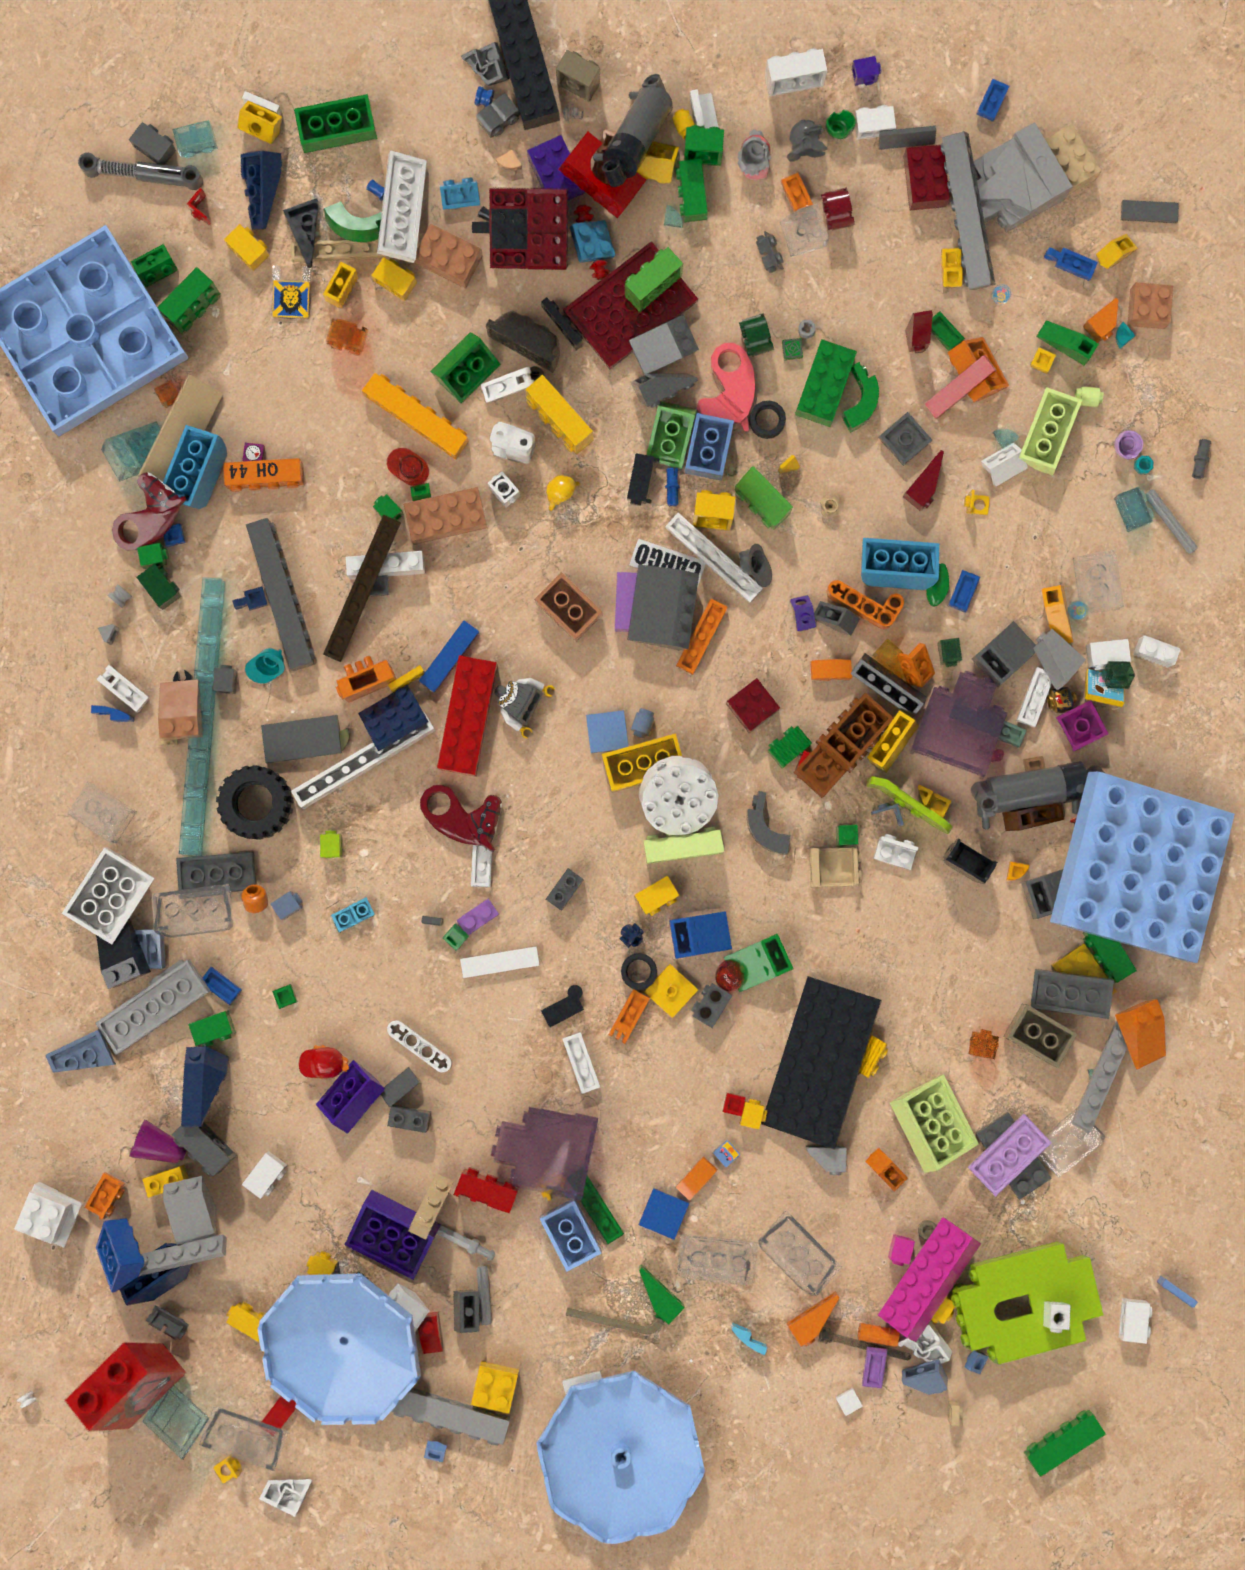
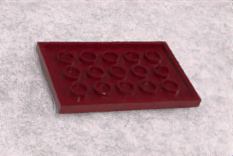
(611, 320)

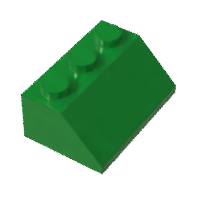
(465, 367)

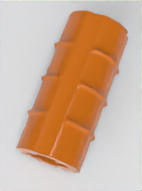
(878, 1334)

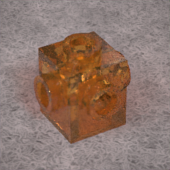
(983, 1044)

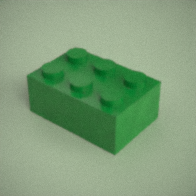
(189, 300)

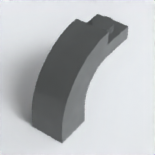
(765, 837)

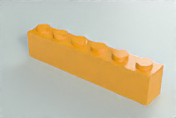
(415, 416)

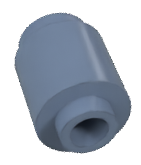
(642, 723)

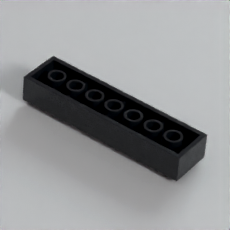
(525, 62)

